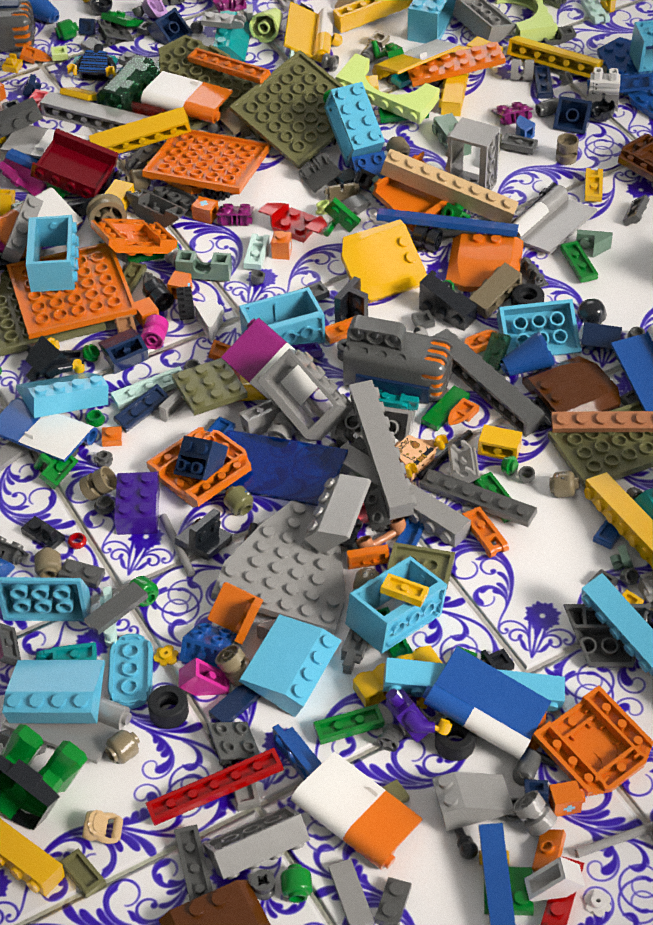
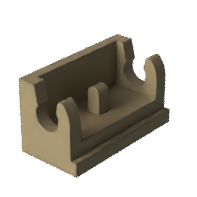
(234, 124)

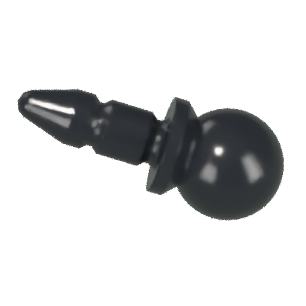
(467, 848)

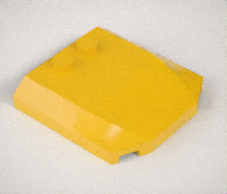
(383, 260)

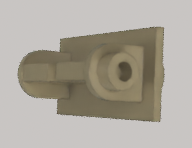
(341, 194)

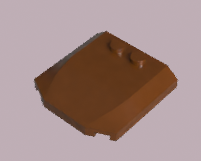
(639, 156)
(574, 387)
(224, 906)

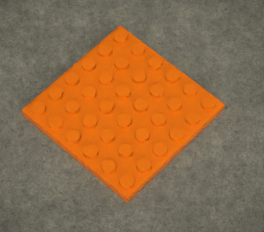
(207, 161)
(97, 295)

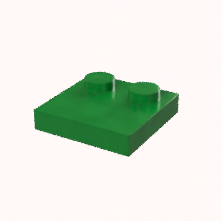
(120, 18)
(520, 898)

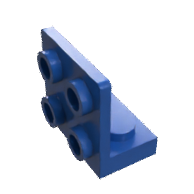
(370, 162)
(205, 643)

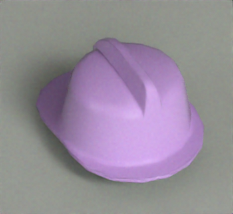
(154, 8)

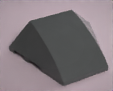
(161, 205)
(595, 639)

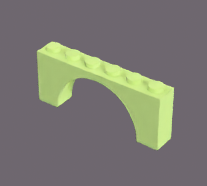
(539, 25)
(412, 105)

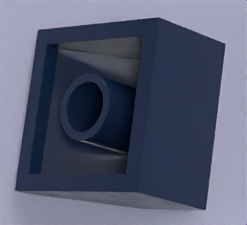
(169, 27)
(600, 336)

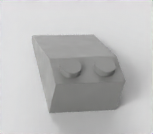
(471, 798)

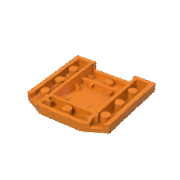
(134, 236)
(478, 255)
(197, 491)
(596, 743)

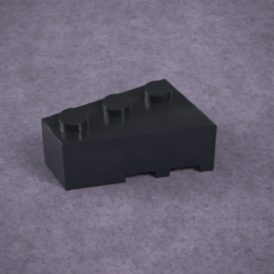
(445, 302)

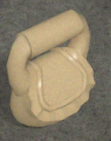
(96, 825)

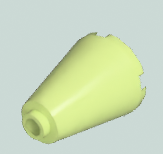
(266, 24)

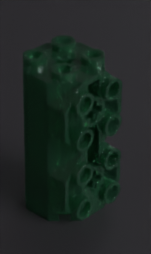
(128, 83)

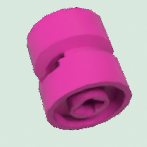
(155, 331)

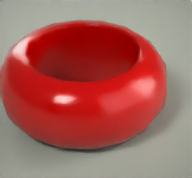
(77, 536)

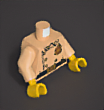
(418, 453)

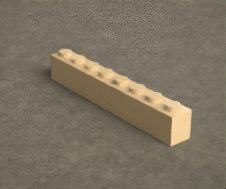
(448, 187)

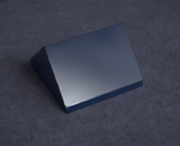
(572, 115)

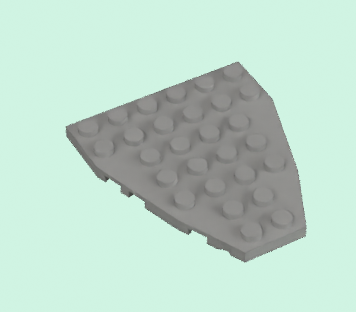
(288, 570)

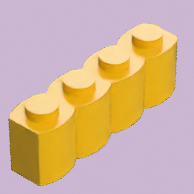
(370, 684)

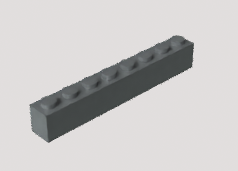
(493, 387)

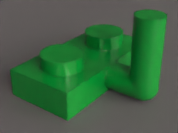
(390, 50)
(340, 215)
(56, 470)

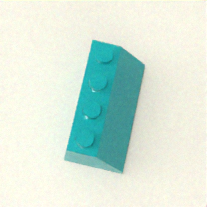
(233, 41)

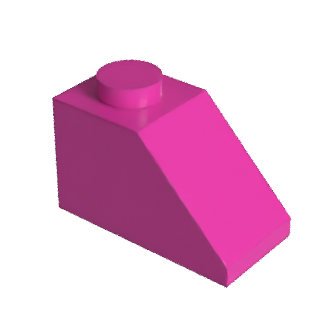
(203, 679)

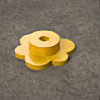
(166, 655)

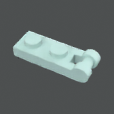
(595, 11)
(256, 251)
(110, 633)

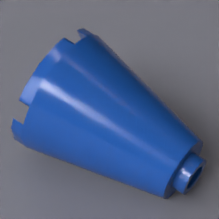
(45, 11)
(528, 356)

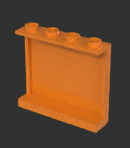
(406, 198)

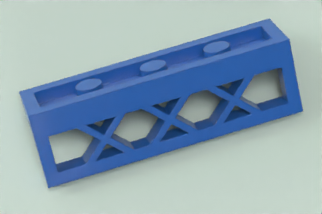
(634, 81)
(295, 751)

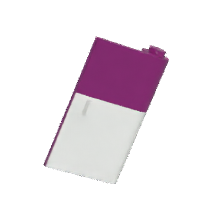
(256, 353)

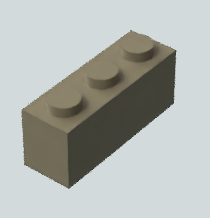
(496, 290)

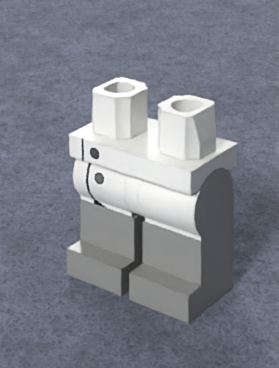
(605, 84)

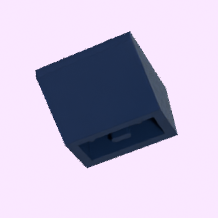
(124, 350)
(199, 458)

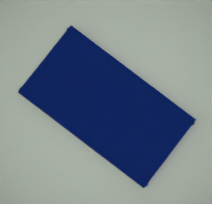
(287, 467)

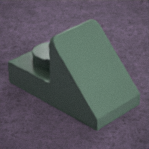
(596, 240)

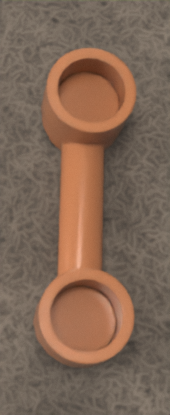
(397, 527)

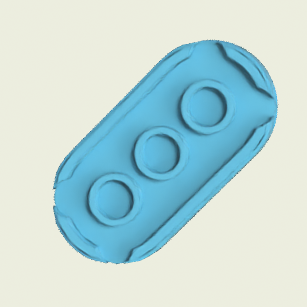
(130, 670)

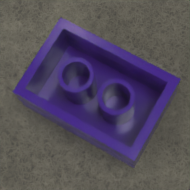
(137, 503)

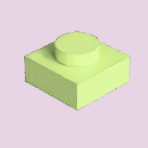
(59, 53)

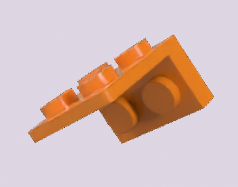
(235, 610)

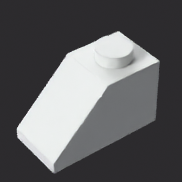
(210, 317)
(554, 880)

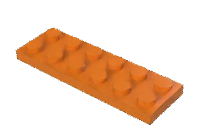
(457, 64)

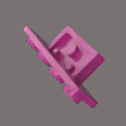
(21, 176)

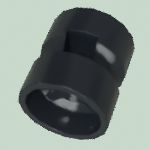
(427, 237)
(158, 294)

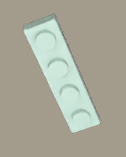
(127, 395)

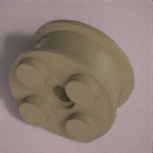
(105, 207)

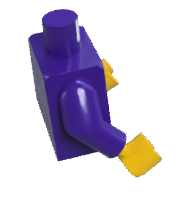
(410, 716)

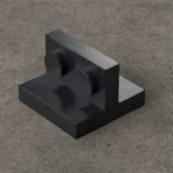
(351, 301)
(204, 536)

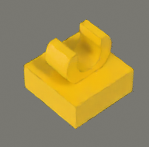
(12, 64)

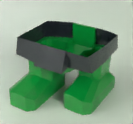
(33, 790)

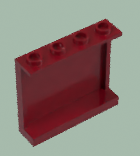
(75, 165)

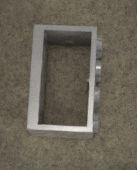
(479, 135)
(272, 385)

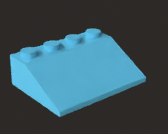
(552, 319)
(64, 394)
(44, 599)
(290, 663)
(54, 691)

